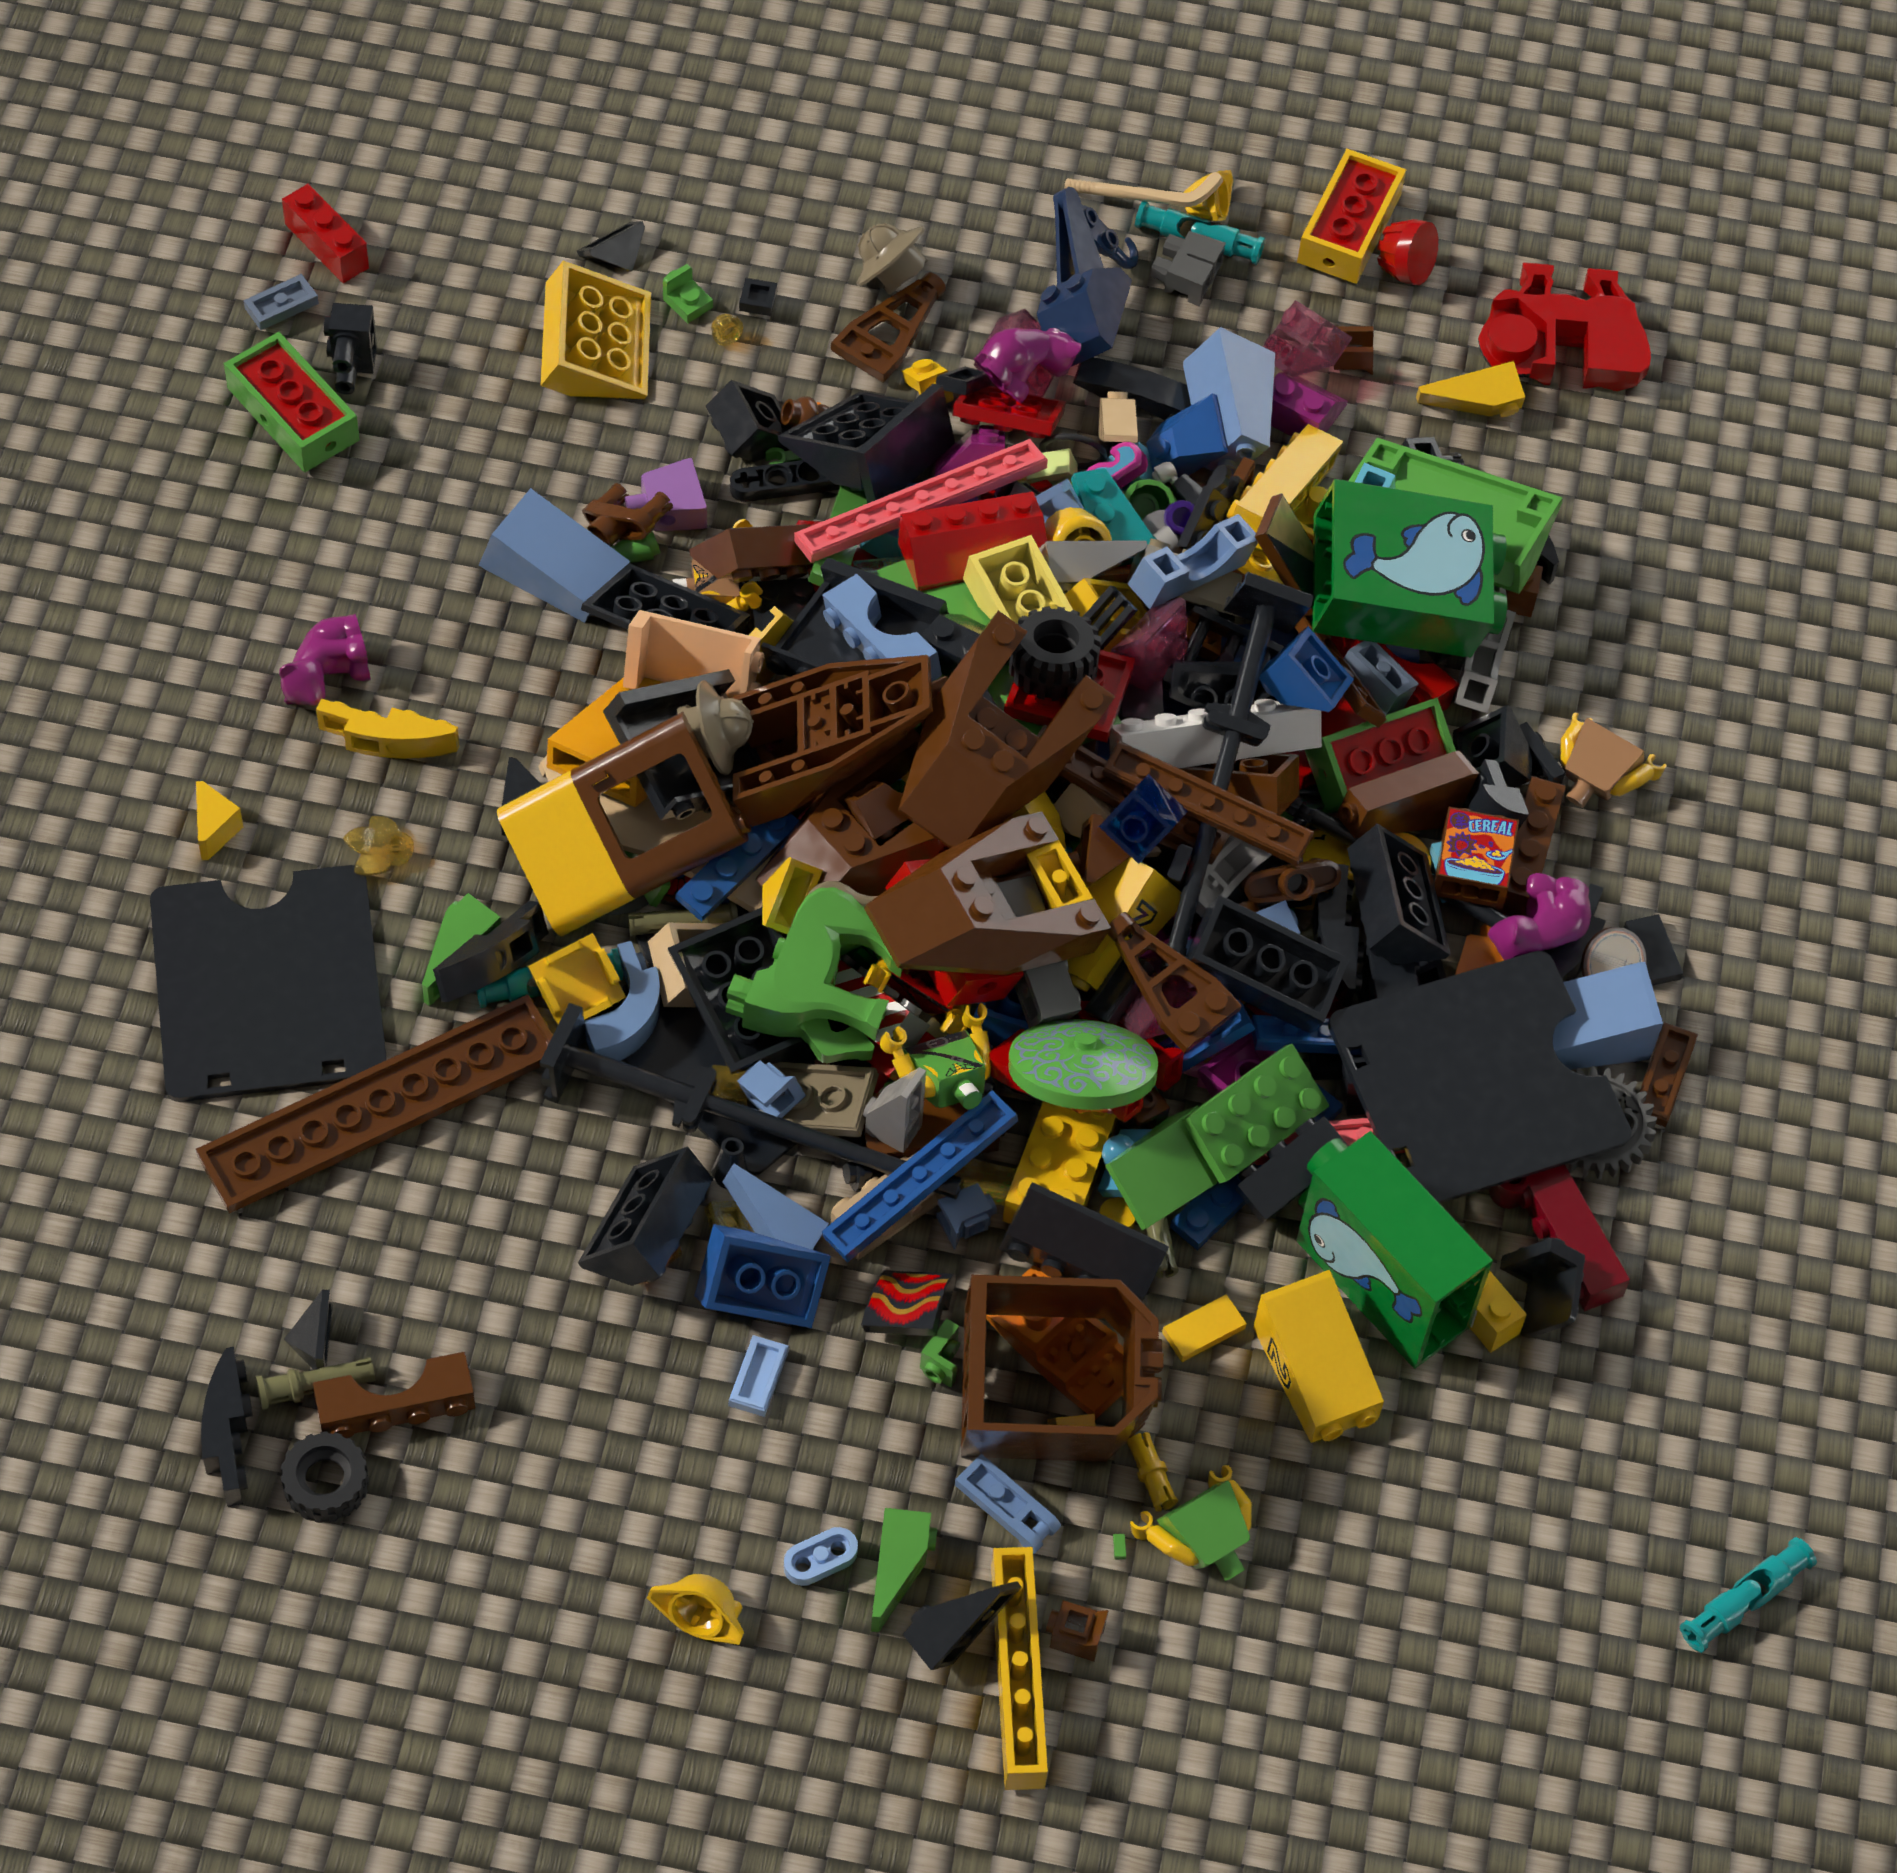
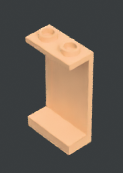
(681, 649)

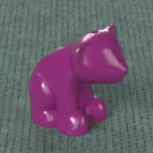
(1016, 352)
(327, 649)
(1555, 912)

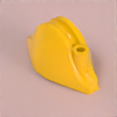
(1216, 205)
(700, 1608)

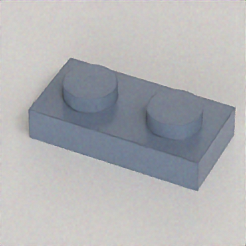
(281, 302)

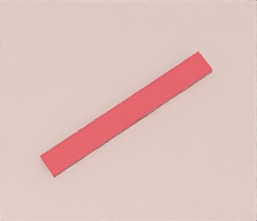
(942, 490)

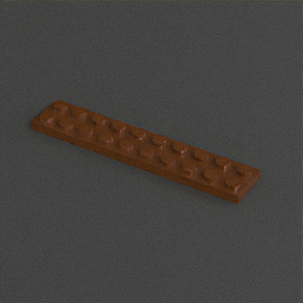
(376, 1104)

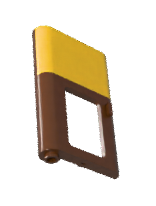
(573, 849)

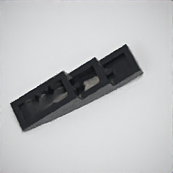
(1149, 390)

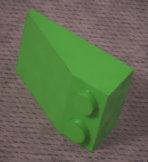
(1161, 1171)

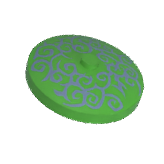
(1083, 1064)

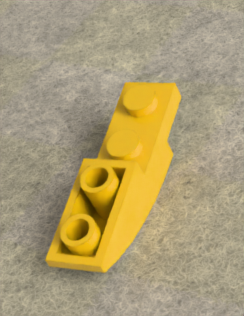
(398, 736)

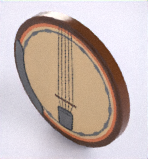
(1610, 950)

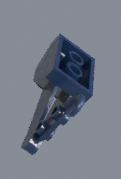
(1087, 295)

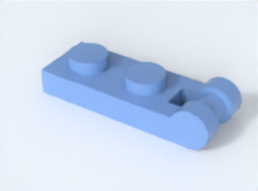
(1006, 1502)

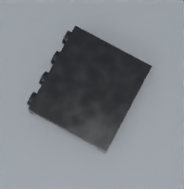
(814, 643)
(672, 783)

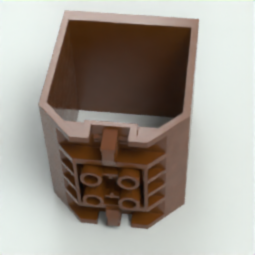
(1059, 1298)

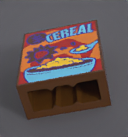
(1475, 857)

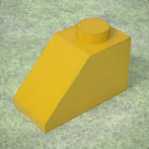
(1056, 876)

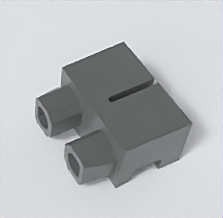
(1193, 265)

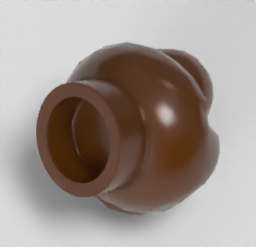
(800, 410)

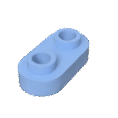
(818, 1555)

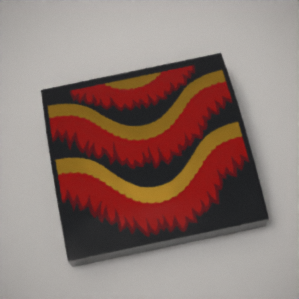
(908, 1302)

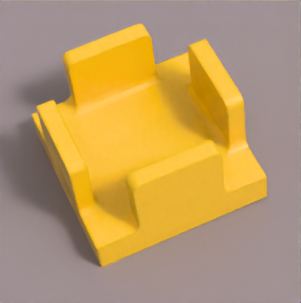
(578, 976)

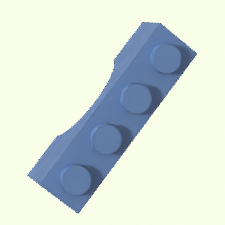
(1168, 575)
(855, 612)

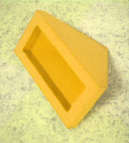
(785, 893)

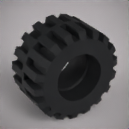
(1055, 652)

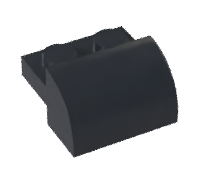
(1493, 796)

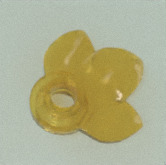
(376, 845)

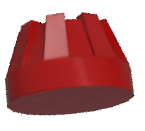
(1409, 250)

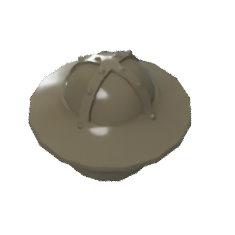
(890, 255)
(718, 725)

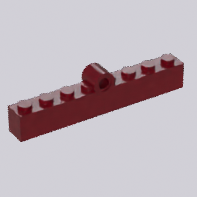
(1563, 1214)

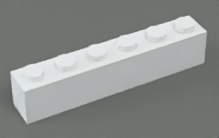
(1187, 743)

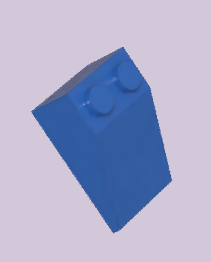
(761, 1277)

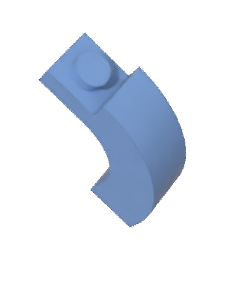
(632, 1023)

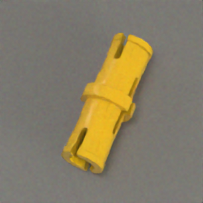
(1152, 1471)

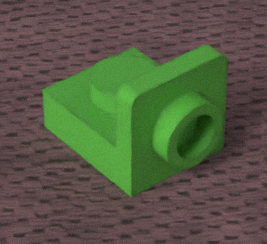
(685, 294)
(938, 1354)

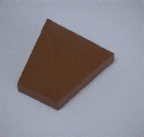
(1097, 852)

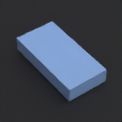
(758, 1376)

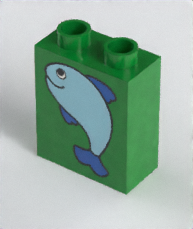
(1406, 569)
(1391, 1247)

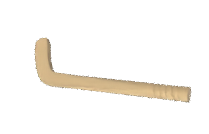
(1189, 199)

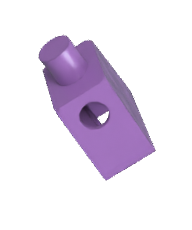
(684, 491)

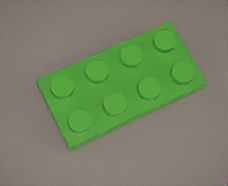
(1255, 1113)

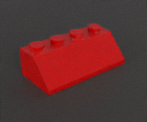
(943, 538)

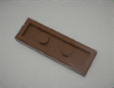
(1667, 1070)

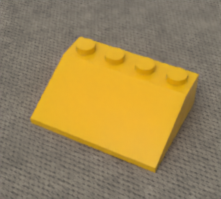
(595, 335)

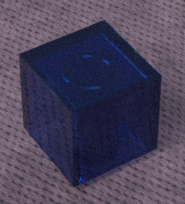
(1143, 819)

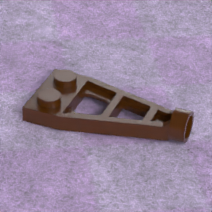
(873, 354)
(1196, 1017)

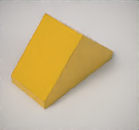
(216, 820)

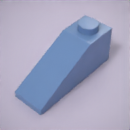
(771, 1211)

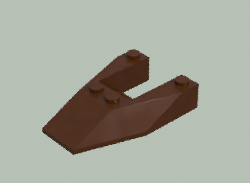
(843, 723)
(977, 760)
(841, 847)
(959, 921)

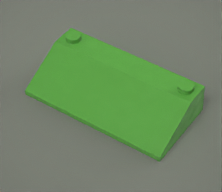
(1518, 510)

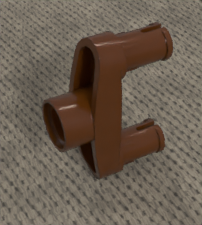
(614, 522)
(1272, 883)

